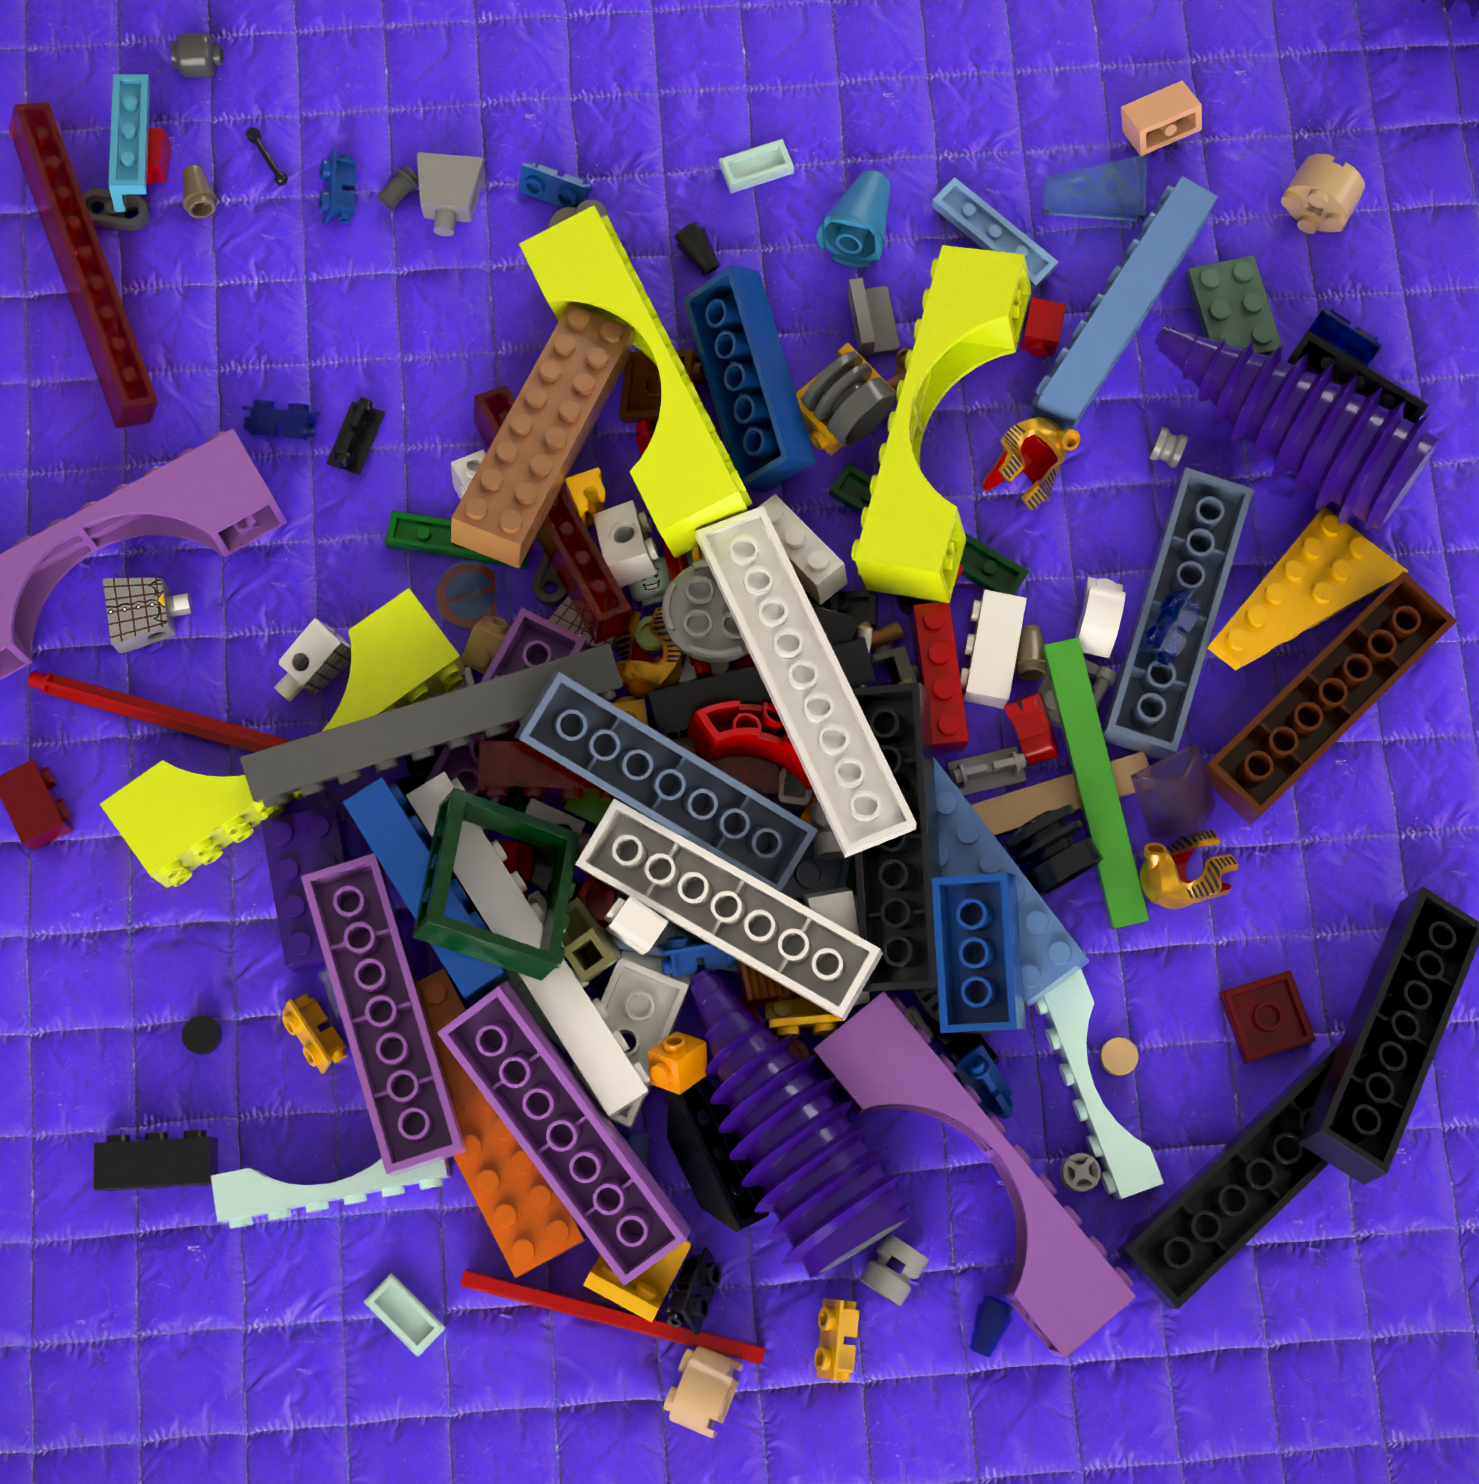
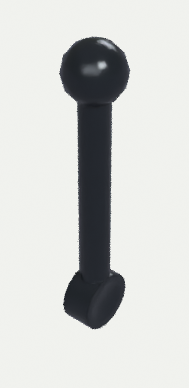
(254, 137)

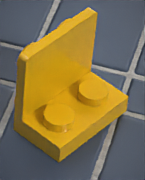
(798, 1016)
(644, 1292)

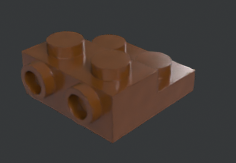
(643, 386)

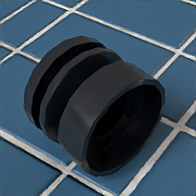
(1053, 849)

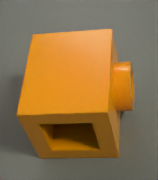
(677, 1062)

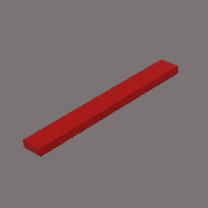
(610, 1315)

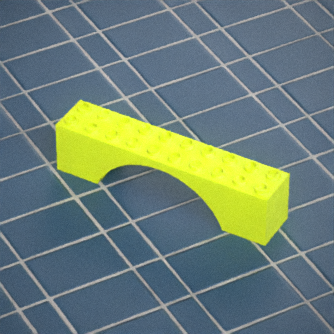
(969, 317)
(685, 468)
(187, 818)

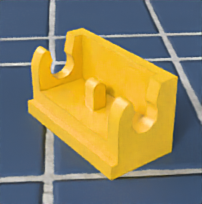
(587, 494)

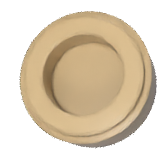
(1118, 1056)

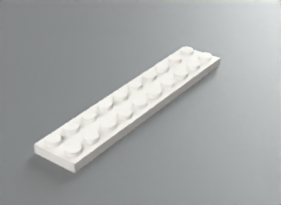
(805, 682)

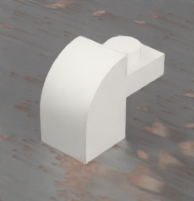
(1100, 616)

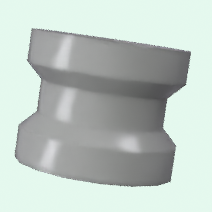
(1168, 447)
(1089, 1170)

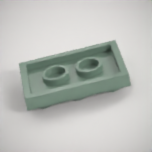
(1234, 304)

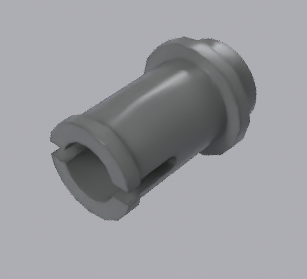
(398, 187)

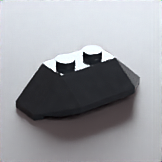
(1347, 366)
(705, 1158)

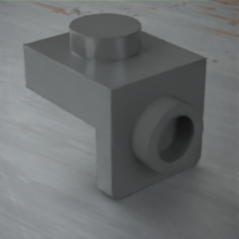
(897, 663)

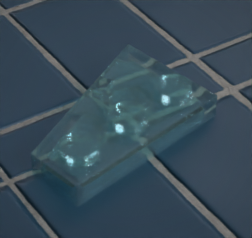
(1099, 191)

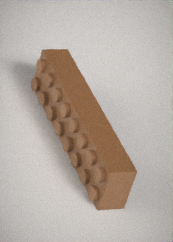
(542, 436)

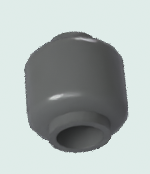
(196, 55)

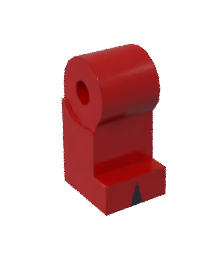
(1033, 728)

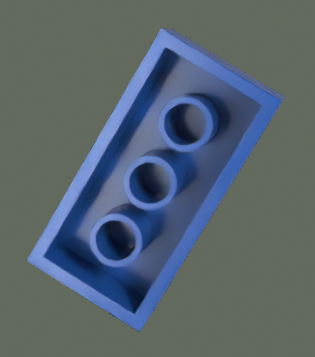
(978, 953)

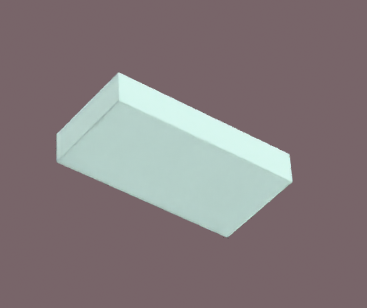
(756, 166)
(404, 1314)

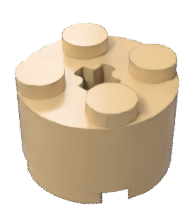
(1323, 194)
(703, 1391)

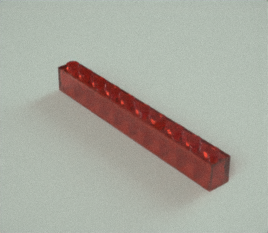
(82, 265)

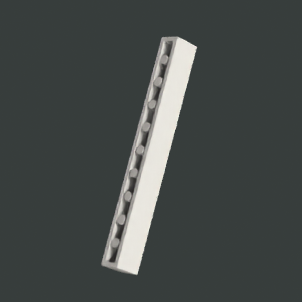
(561, 993)

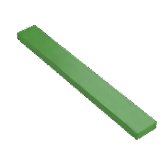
(1095, 782)

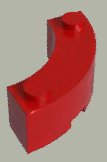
(745, 730)

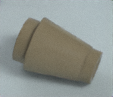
(197, 193)
(1030, 657)

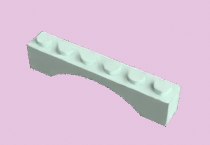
(1125, 1159)
(252, 1194)

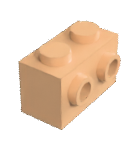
(1161, 118)

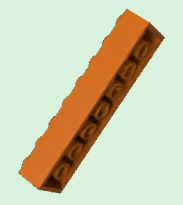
(509, 1189)

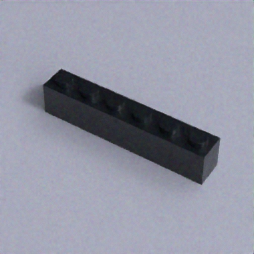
(677, 703)

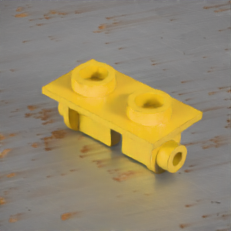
(303, 1022)
(832, 1357)

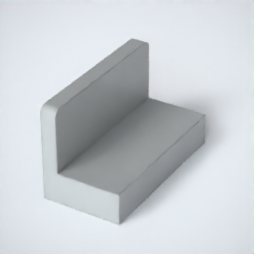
(872, 319)

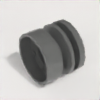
(849, 399)

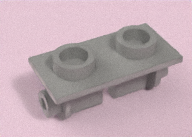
(988, 771)

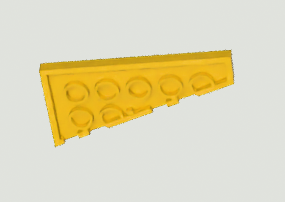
(1311, 583)

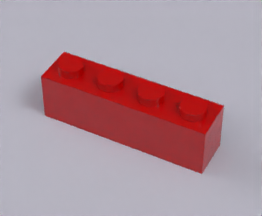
(939, 672)

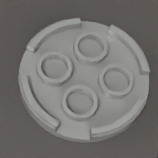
(700, 618)

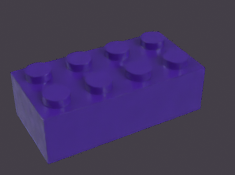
(294, 848)

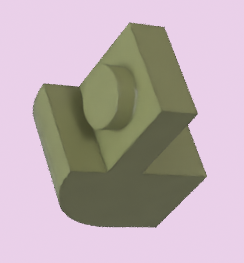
(587, 943)

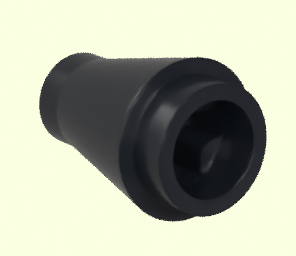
(697, 248)

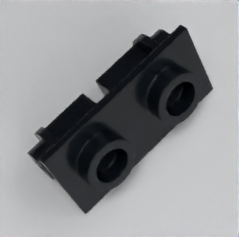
(356, 436)
(700, 1279)

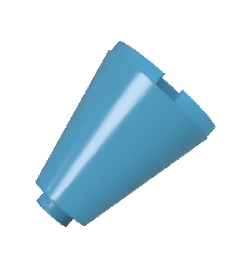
(858, 222)

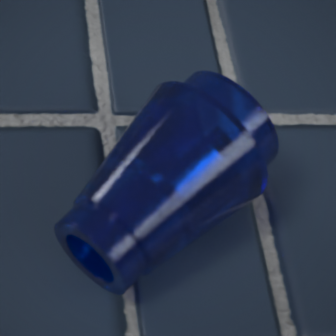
(990, 1324)

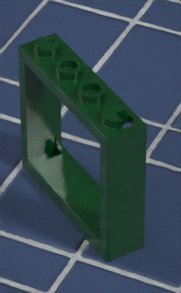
(476, 942)

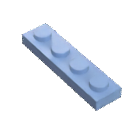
(991, 229)

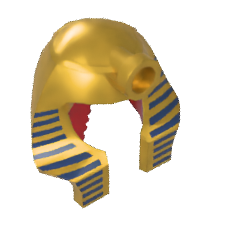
(1037, 451)
(642, 672)
(1165, 878)

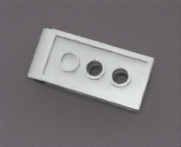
(642, 1005)

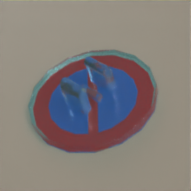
(469, 593)

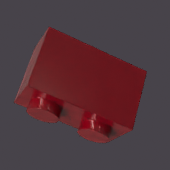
(34, 804)

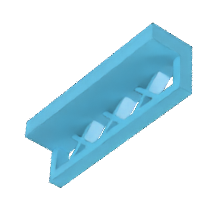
(129, 137)

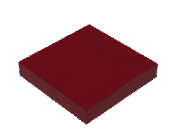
(1267, 1016)

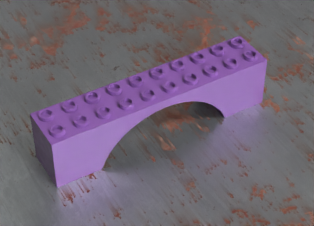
(200, 496)
(1058, 1272)

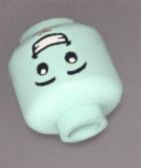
(651, 589)

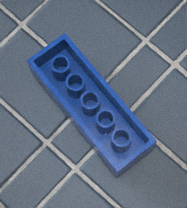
(749, 378)
(404, 855)

